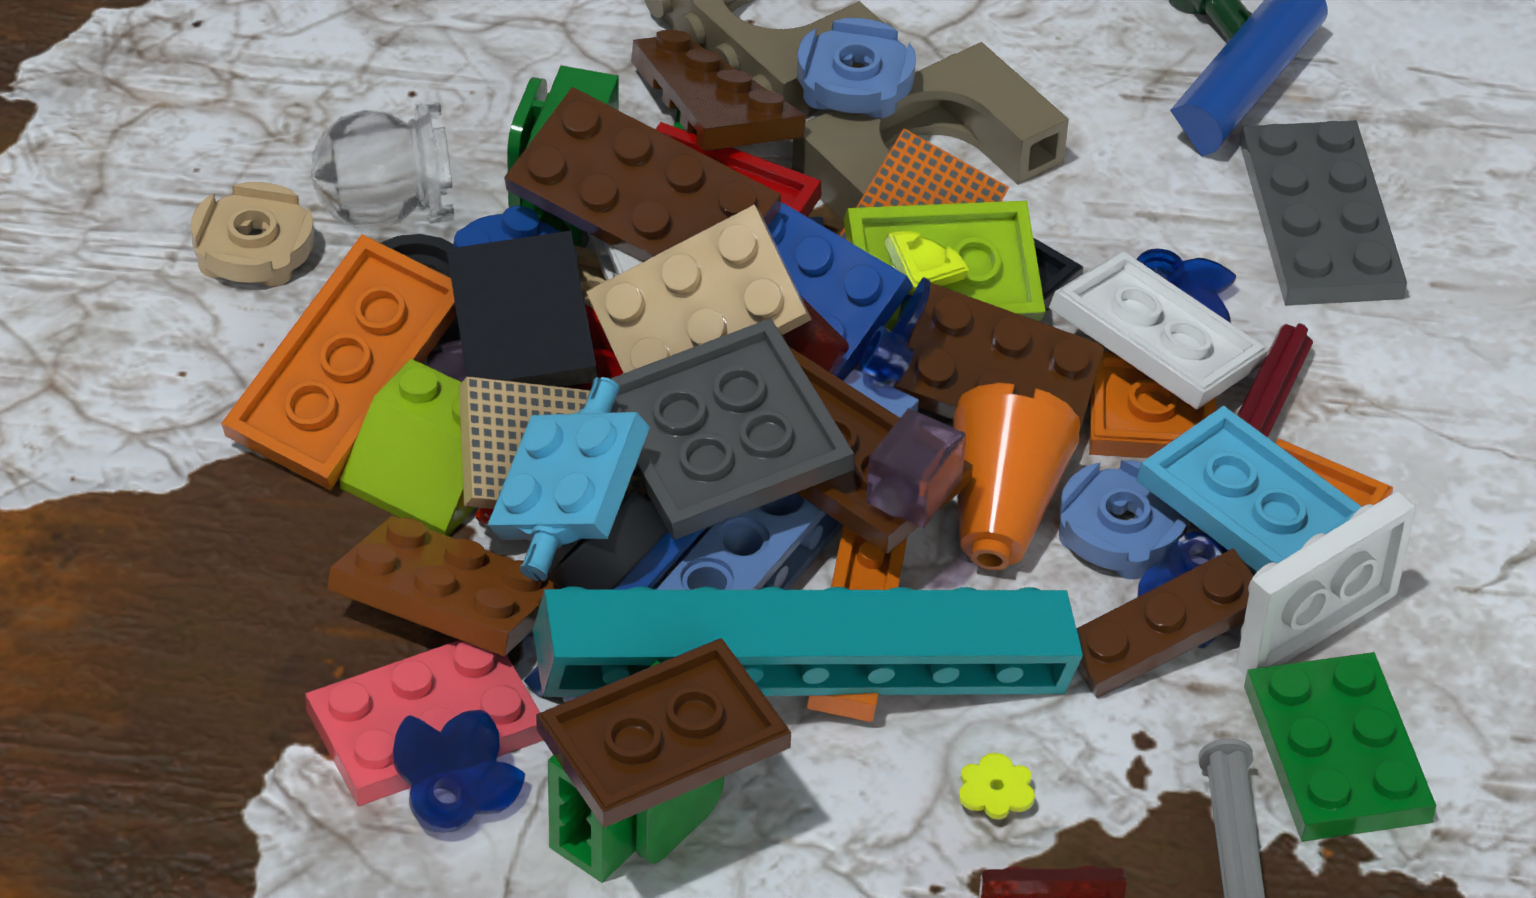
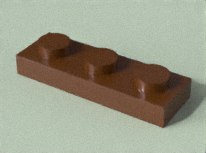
(1164, 623)

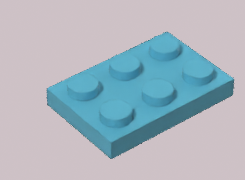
(1244, 489)

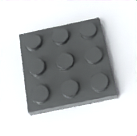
(730, 429)

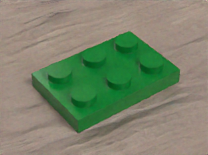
(1339, 747)

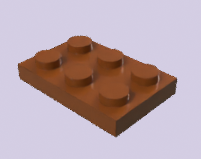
(441, 584)

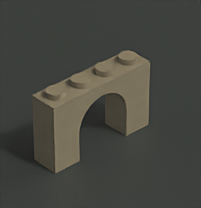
(760, 51)
(960, 97)

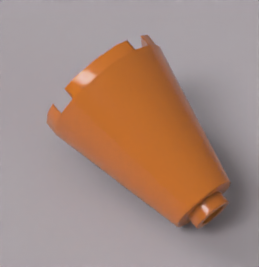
(1017, 461)

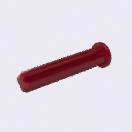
(1276, 377)

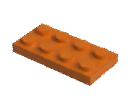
(338, 356)

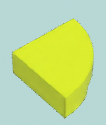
(924, 258)

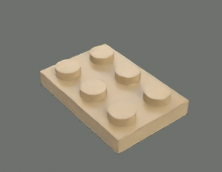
(698, 292)

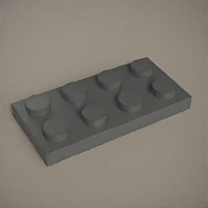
(1322, 213)

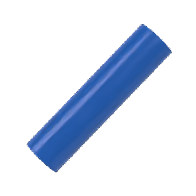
(1246, 69)

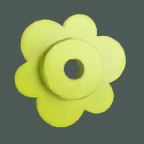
(996, 786)

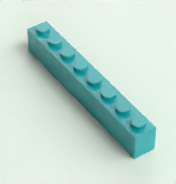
(817, 638)

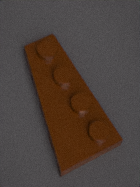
(712, 95)

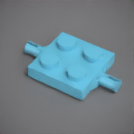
(569, 477)

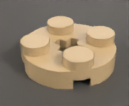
(228, 251)

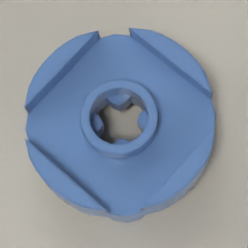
(831, 81)
(1113, 543)

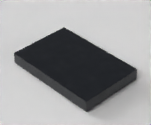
(523, 311)

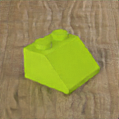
(412, 450)

